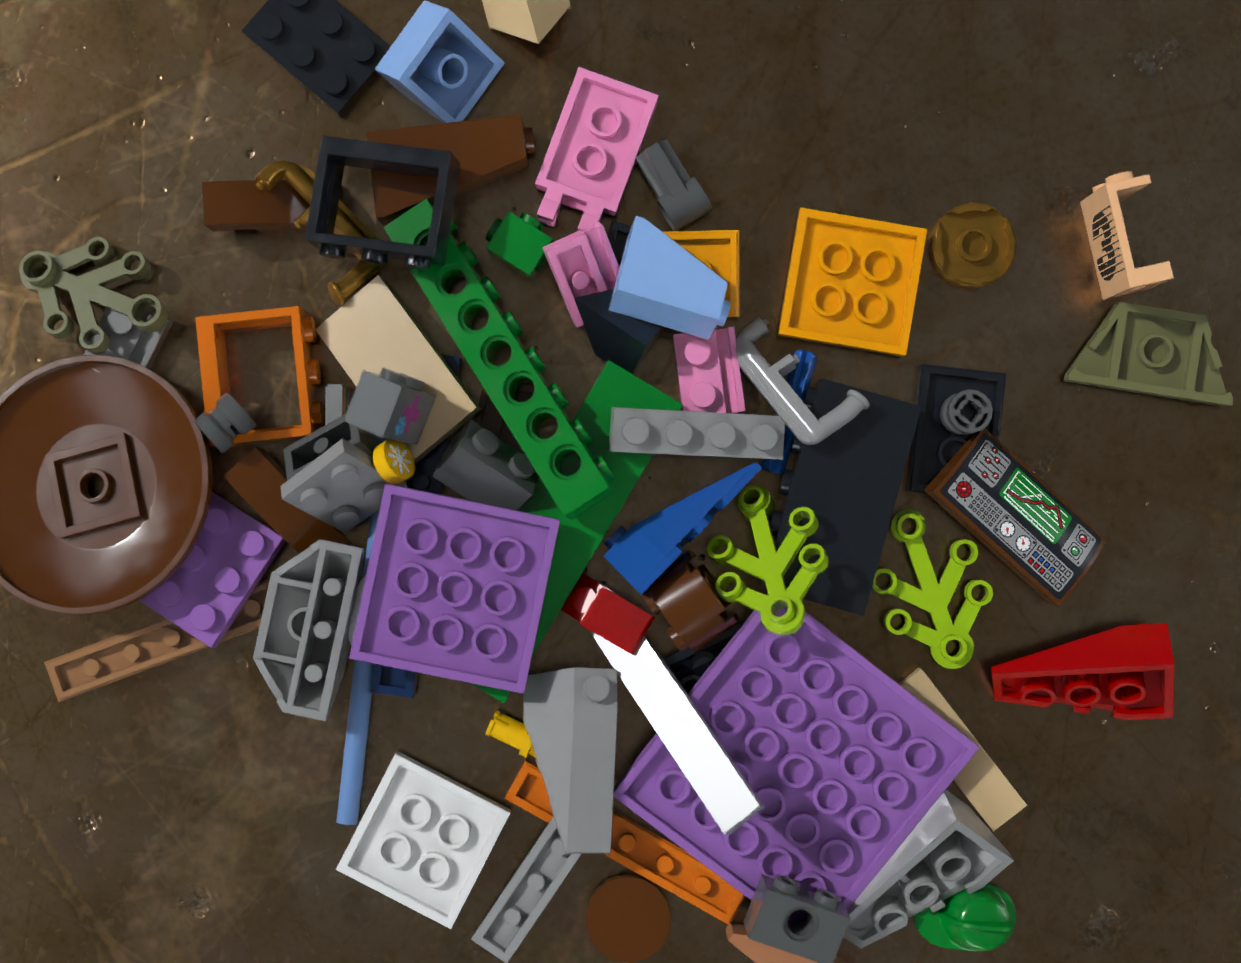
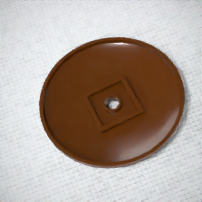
(156, 471)

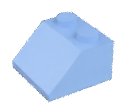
(440, 63)

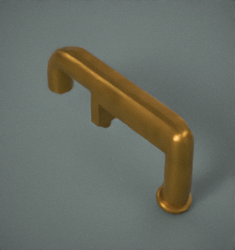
(346, 222)

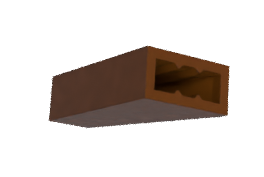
(484, 147)

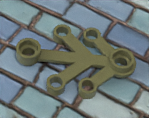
(89, 289)

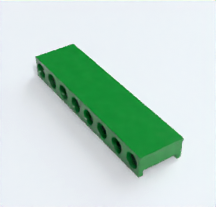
(581, 537)

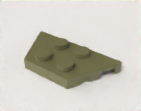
(1154, 355)

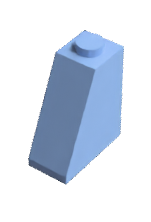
(667, 284)

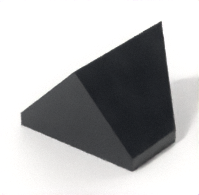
(615, 335)

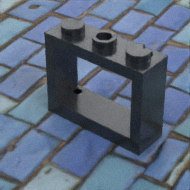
(342, 152)

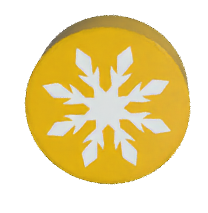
(393, 461)

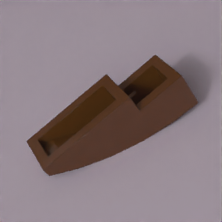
(245, 207)
(259, 482)

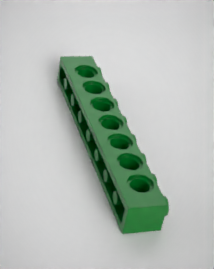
(571, 493)

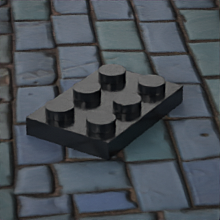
(319, 47)

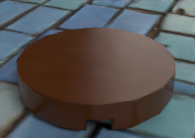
(628, 918)

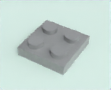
(338, 487)

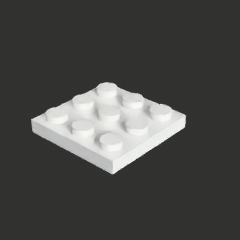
(423, 839)

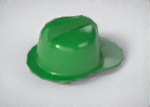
(970, 921)

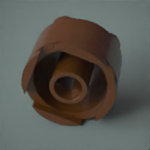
(689, 604)

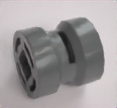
(956, 412)
(225, 422)

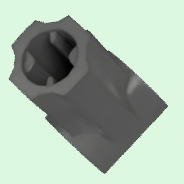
(679, 196)

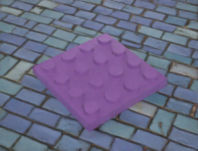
(454, 588)

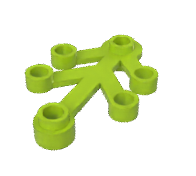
(771, 563)
(933, 595)

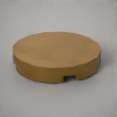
(972, 245)

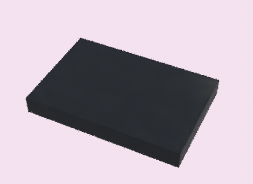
(932, 443)

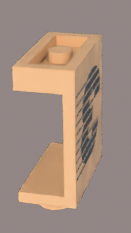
(1110, 241)

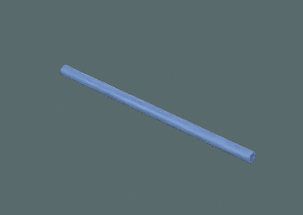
(356, 724)

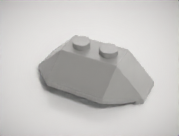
(306, 627)

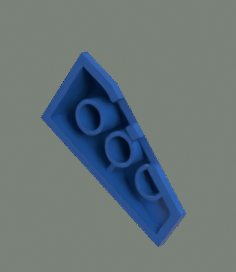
(659, 539)

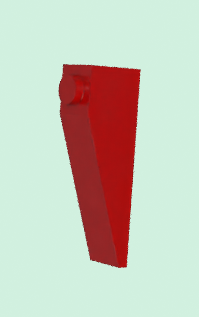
(1112, 671)

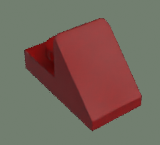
(607, 614)

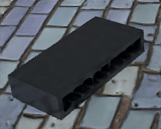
(850, 488)

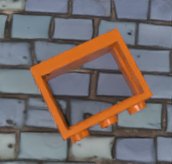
(215, 370)

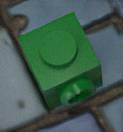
(518, 243)

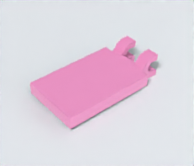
(593, 148)

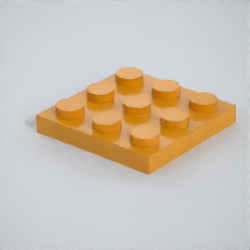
(852, 282)

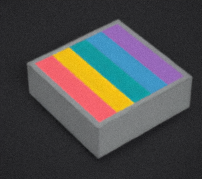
(336, 401)

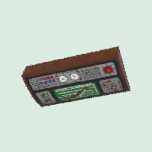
(1017, 517)

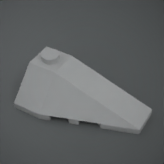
(574, 742)
(936, 860)

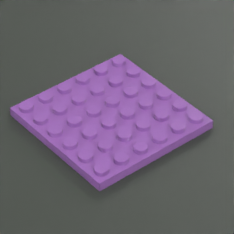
(824, 745)

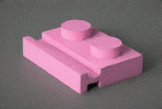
(582, 266)
(709, 372)

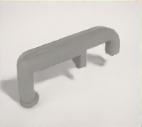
(782, 397)

